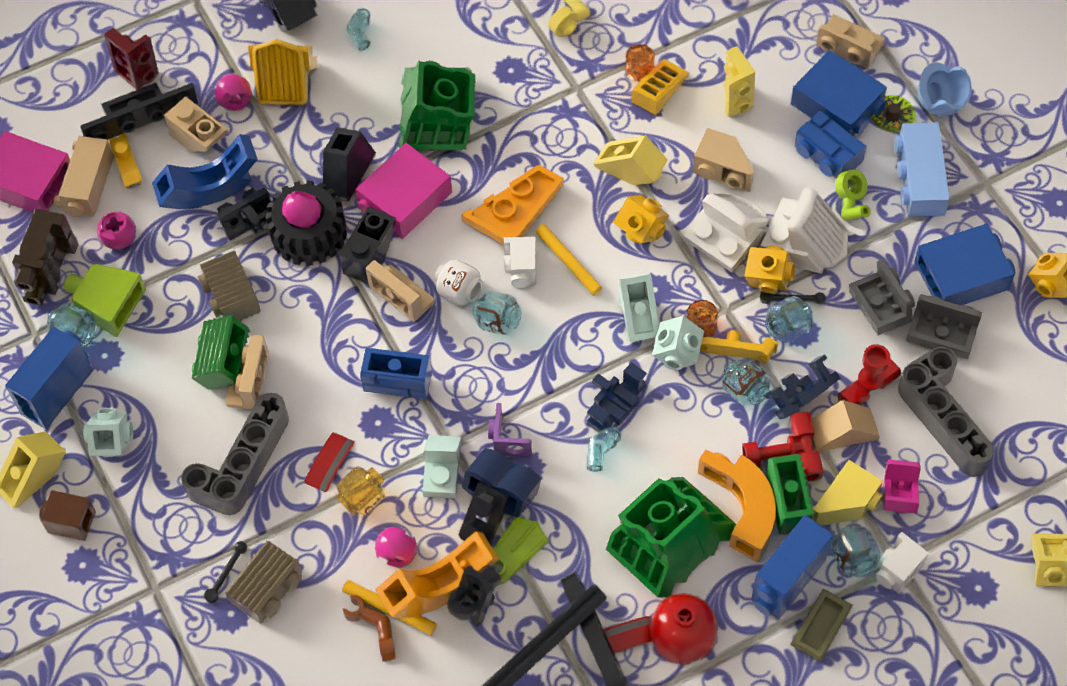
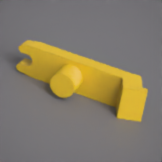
(125, 160)
(734, 347)

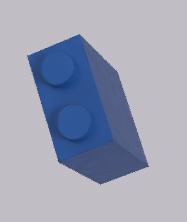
(840, 93)
(965, 266)
(49, 377)
(791, 567)

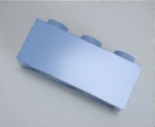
(922, 169)

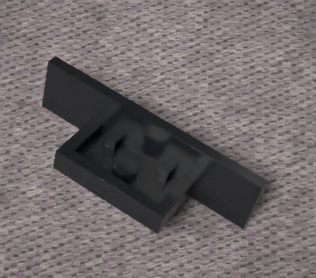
(136, 110)

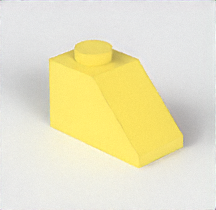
(632, 160)
(29, 467)
(849, 496)

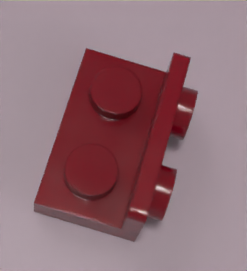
(130, 59)

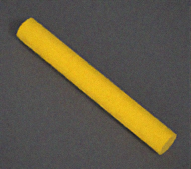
(568, 259)
(373, 599)

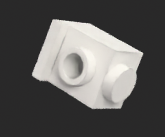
(520, 260)
(901, 563)

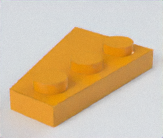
(516, 207)

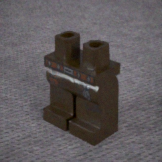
(42, 255)

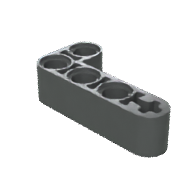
(969, 450)
(242, 452)

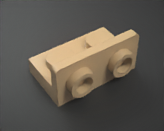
(849, 41)
(398, 290)
(250, 380)

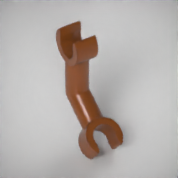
(377, 619)

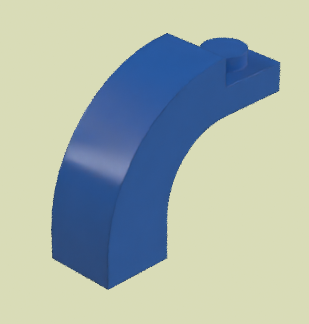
(207, 184)

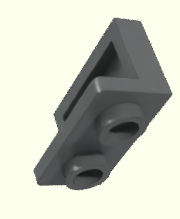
(883, 299)
(944, 325)

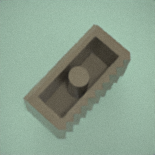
(229, 287)
(264, 582)

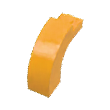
(756, 498)
(427, 589)

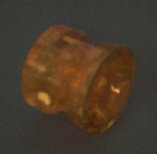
(634, 56)
(709, 316)

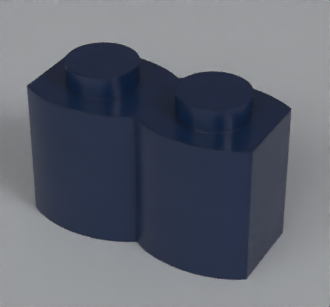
(503, 476)

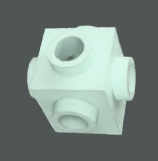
(678, 343)
(102, 440)

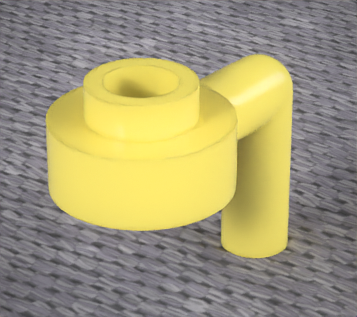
(565, 19)

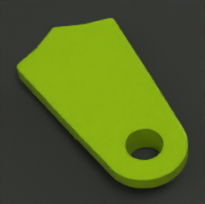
(518, 545)

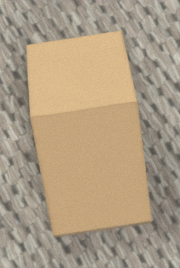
(843, 426)

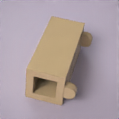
(85, 176)

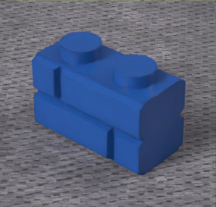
(829, 145)
(396, 373)

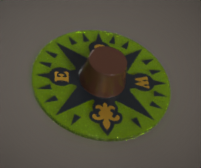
(896, 112)

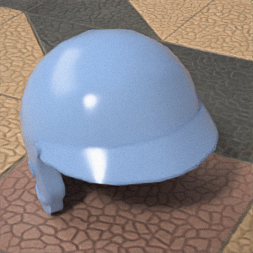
(944, 89)

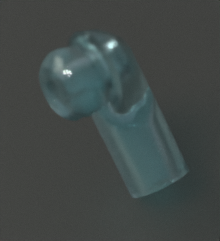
(357, 27)
(600, 445)

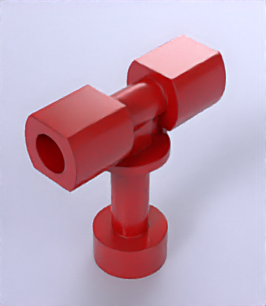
(877, 373)
(798, 443)

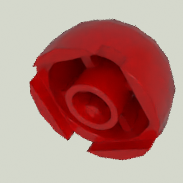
(683, 628)

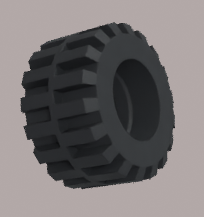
(313, 242)

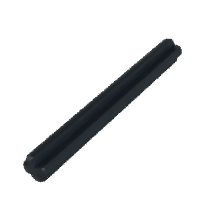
(548, 638)

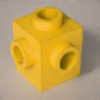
(641, 219)
(769, 269)
(1050, 275)

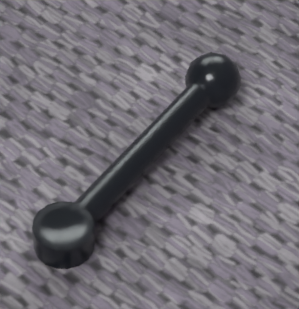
(766, 298)
(211, 595)

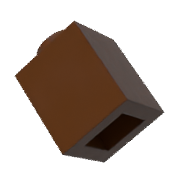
(67, 515)

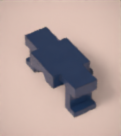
(616, 399)
(790, 401)

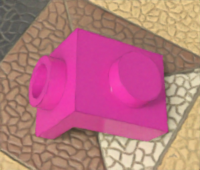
(901, 486)

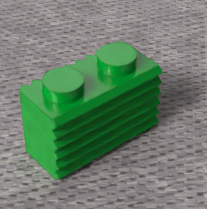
(220, 352)
(790, 491)

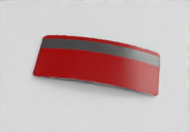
(328, 461)
(629, 634)

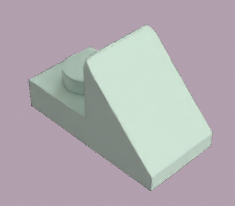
(639, 307)
(441, 466)

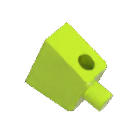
(106, 294)

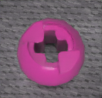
(233, 92)
(301, 209)
(112, 222)
(396, 547)

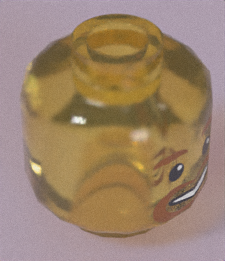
(360, 490)

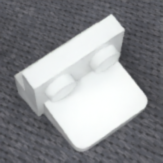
(727, 229)
(808, 232)

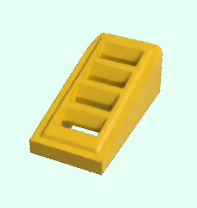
(654, 103)

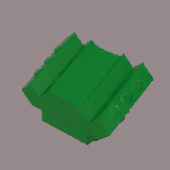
(436, 106)
(668, 534)

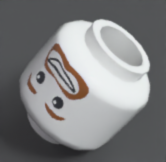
(458, 282)

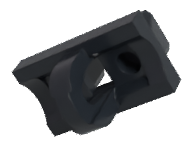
(252, 205)
(484, 502)
(474, 594)

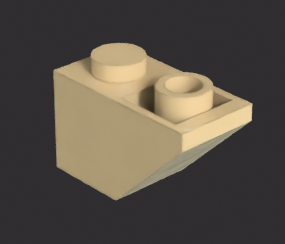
(193, 126)
(723, 160)

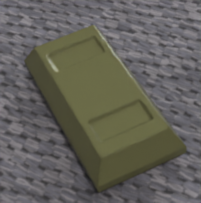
(821, 625)

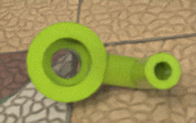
(857, 190)

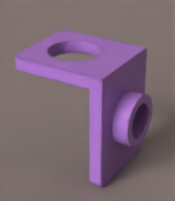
(501, 444)

